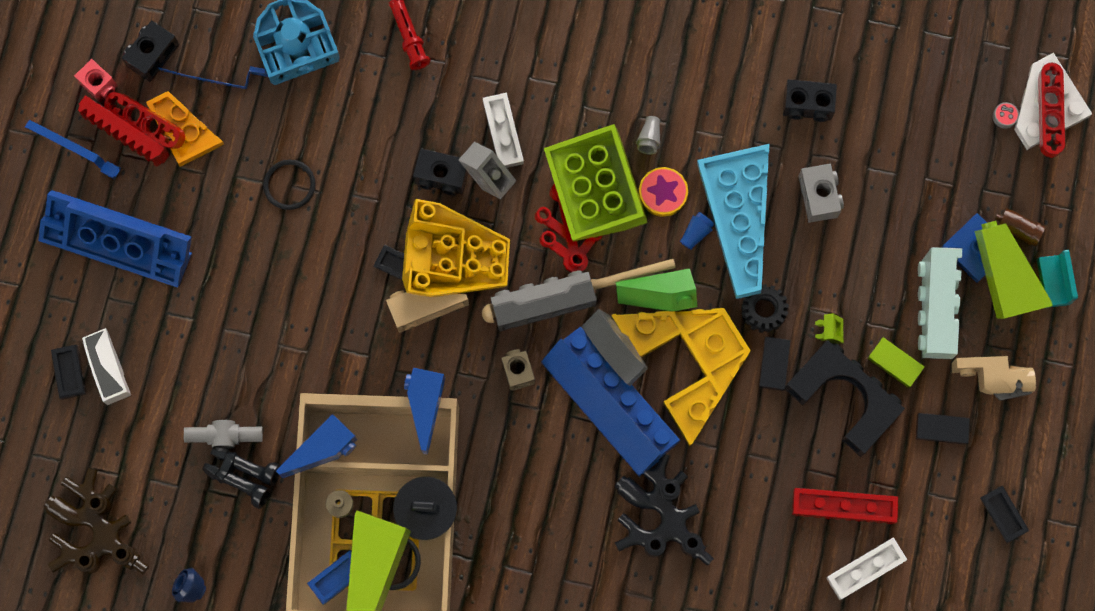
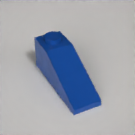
(424, 398)
(323, 446)

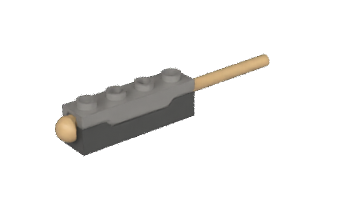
(556, 296)

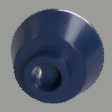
(188, 586)

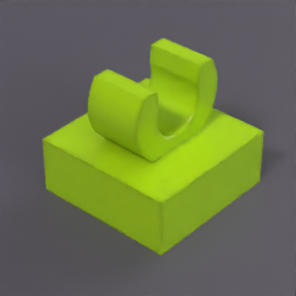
(832, 329)

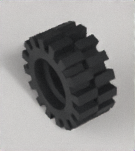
(769, 323)

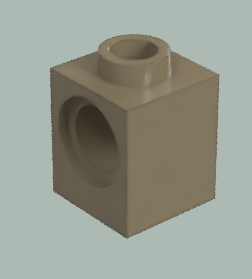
(522, 380)

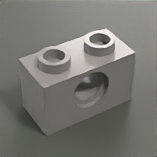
(487, 170)
(819, 207)

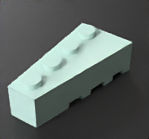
(939, 303)

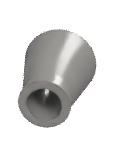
(649, 137)

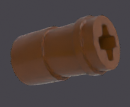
(1021, 227)

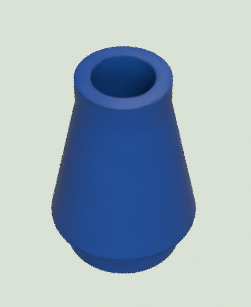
(697, 229)

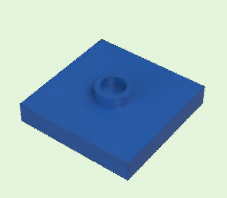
(966, 240)

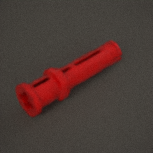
(412, 43)

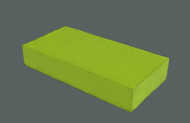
(896, 362)

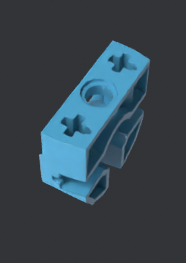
(288, 45)

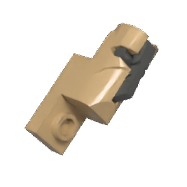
(997, 377)

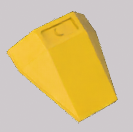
(451, 253)

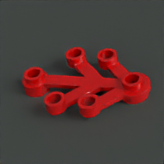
(563, 231)

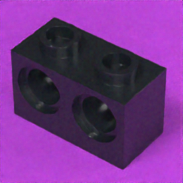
(809, 93)

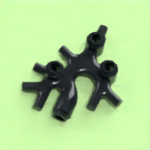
(672, 519)

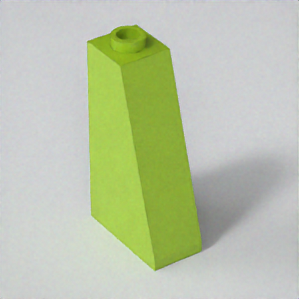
(1008, 273)
(374, 561)

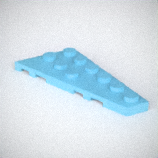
(737, 200)

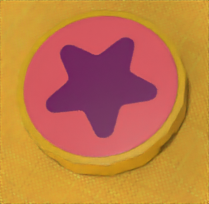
(663, 191)

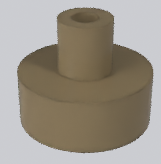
(344, 508)

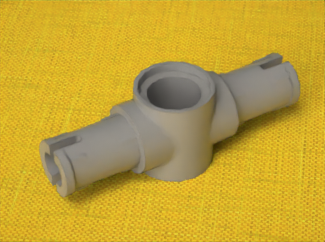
(223, 434)

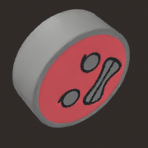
(1005, 115)

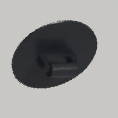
(425, 507)

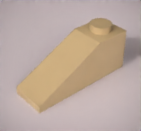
(413, 310)

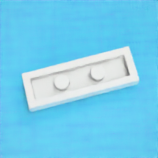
(503, 130)
(866, 568)

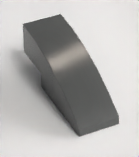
(614, 346)

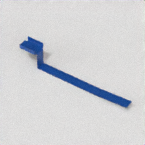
(253, 70)
(106, 167)

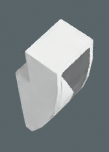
(106, 367)

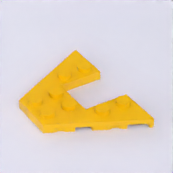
(712, 343)

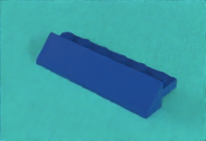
(115, 238)
(609, 402)

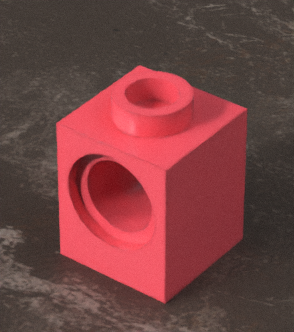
(91, 73)

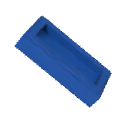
(332, 579)

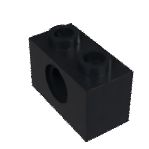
(148, 63)
(431, 162)

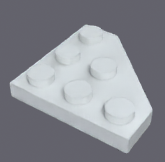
(1028, 122)

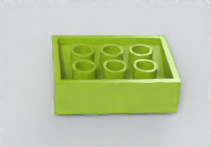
(595, 184)

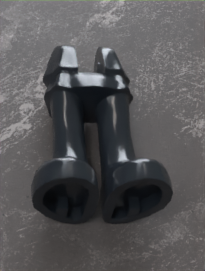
(258, 493)

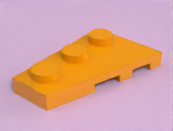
(198, 137)

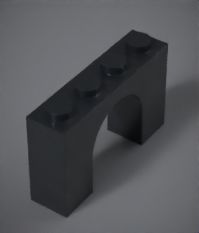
(879, 407)

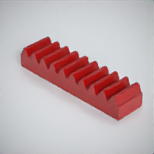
(122, 131)
(845, 505)

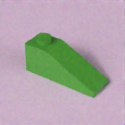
(662, 291)

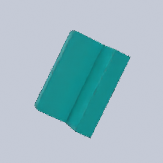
(1058, 278)

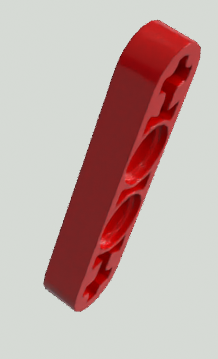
(1055, 110)
(144, 120)

